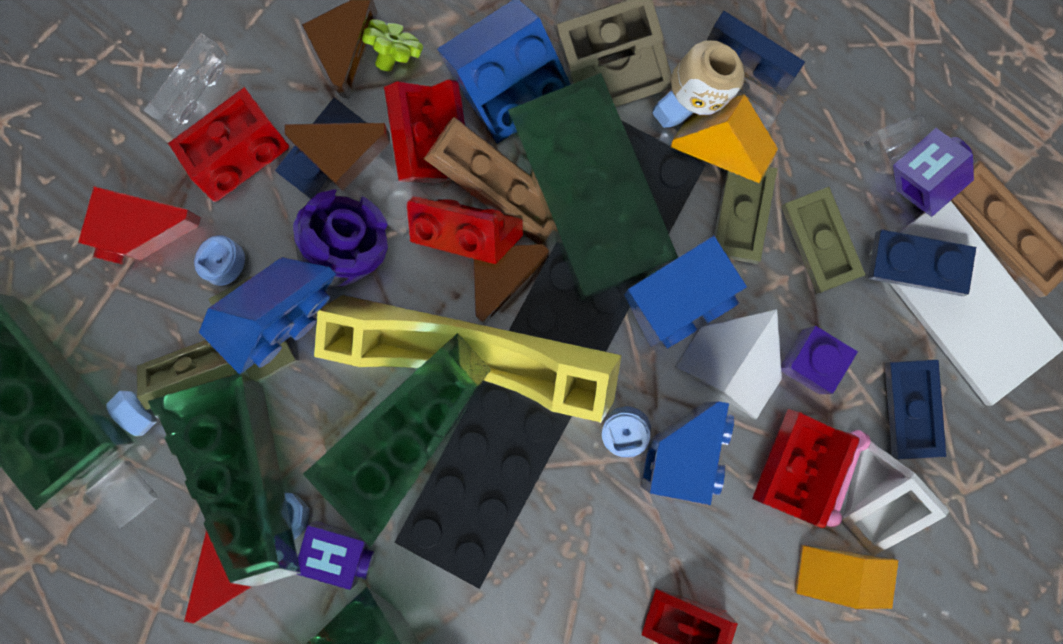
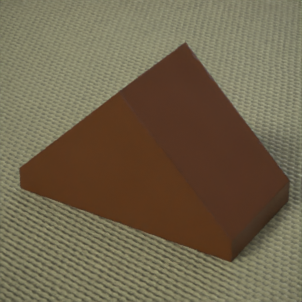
(339, 41)
(340, 148)
(500, 281)

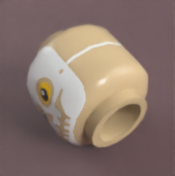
(707, 77)

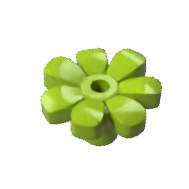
(391, 43)

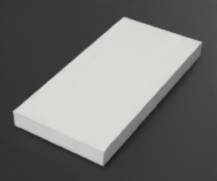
(995, 330)

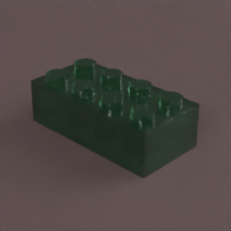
(591, 186)
(50, 420)

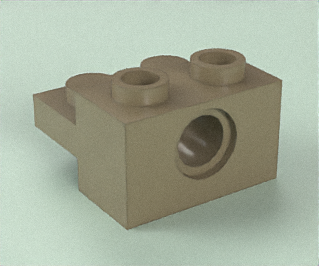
(613, 30)

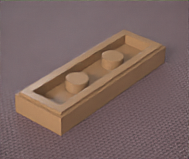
(489, 177)
(1011, 231)

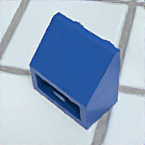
(503, 65)
(689, 287)
(267, 311)
(686, 455)

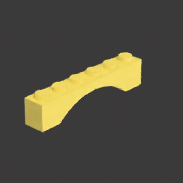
(550, 372)

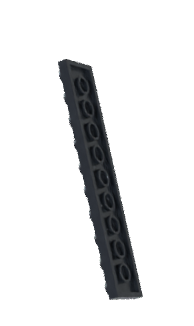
(509, 437)

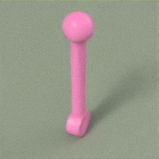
(836, 518)

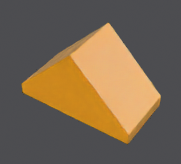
(729, 139)
(846, 578)

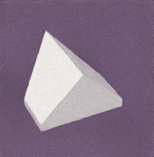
(737, 360)
(888, 501)

